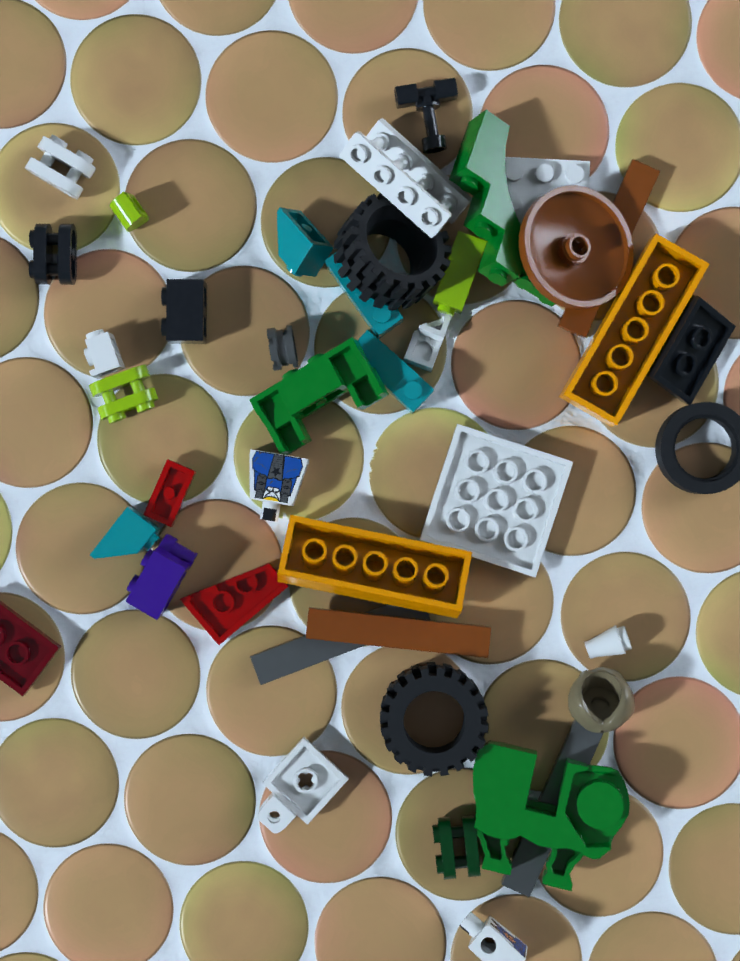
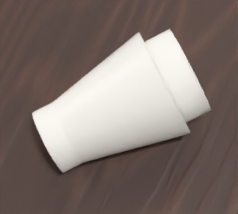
(609, 643)

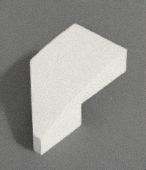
(427, 343)

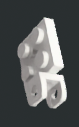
(290, 798)

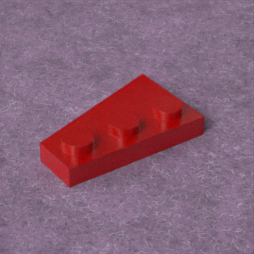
(234, 601)

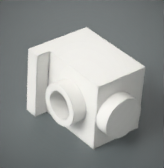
(103, 354)

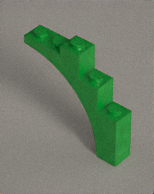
(491, 214)

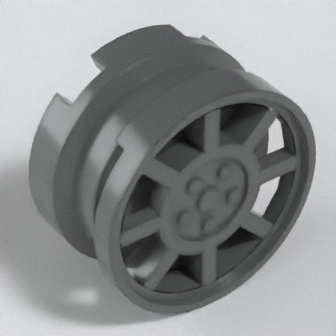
(282, 347)

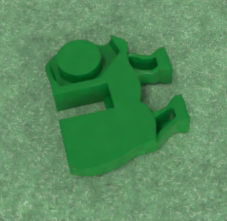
(583, 822)

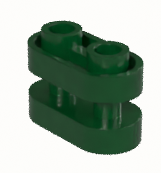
(447, 862)

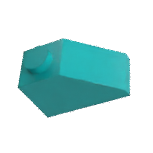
(300, 243)
(128, 535)

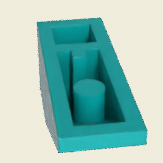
(395, 373)

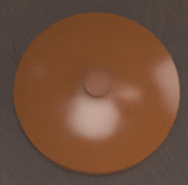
(576, 247)

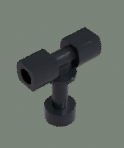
(427, 101)

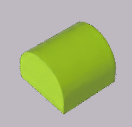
(129, 211)

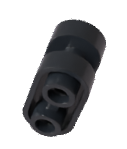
(42, 265)

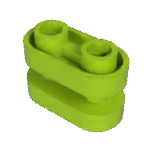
(115, 409)

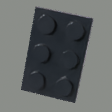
(691, 350)

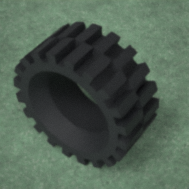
(369, 275)
(423, 680)

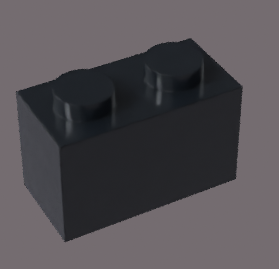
(185, 311)

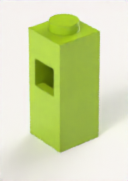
(459, 276)

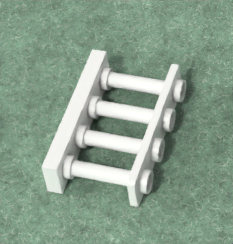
(405, 177)

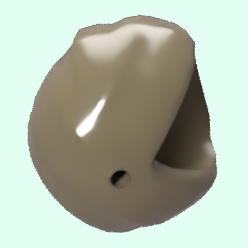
(601, 700)

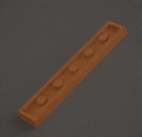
(630, 202)
(398, 632)

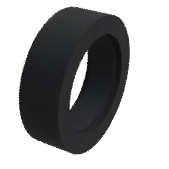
(666, 454)

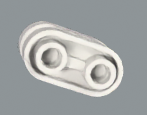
(53, 150)

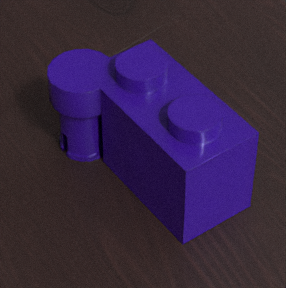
(161, 577)

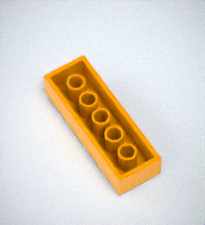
(634, 330)
(374, 566)

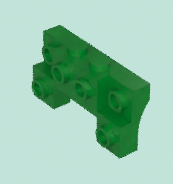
(313, 387)

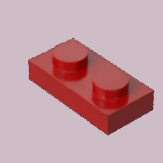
(169, 493)

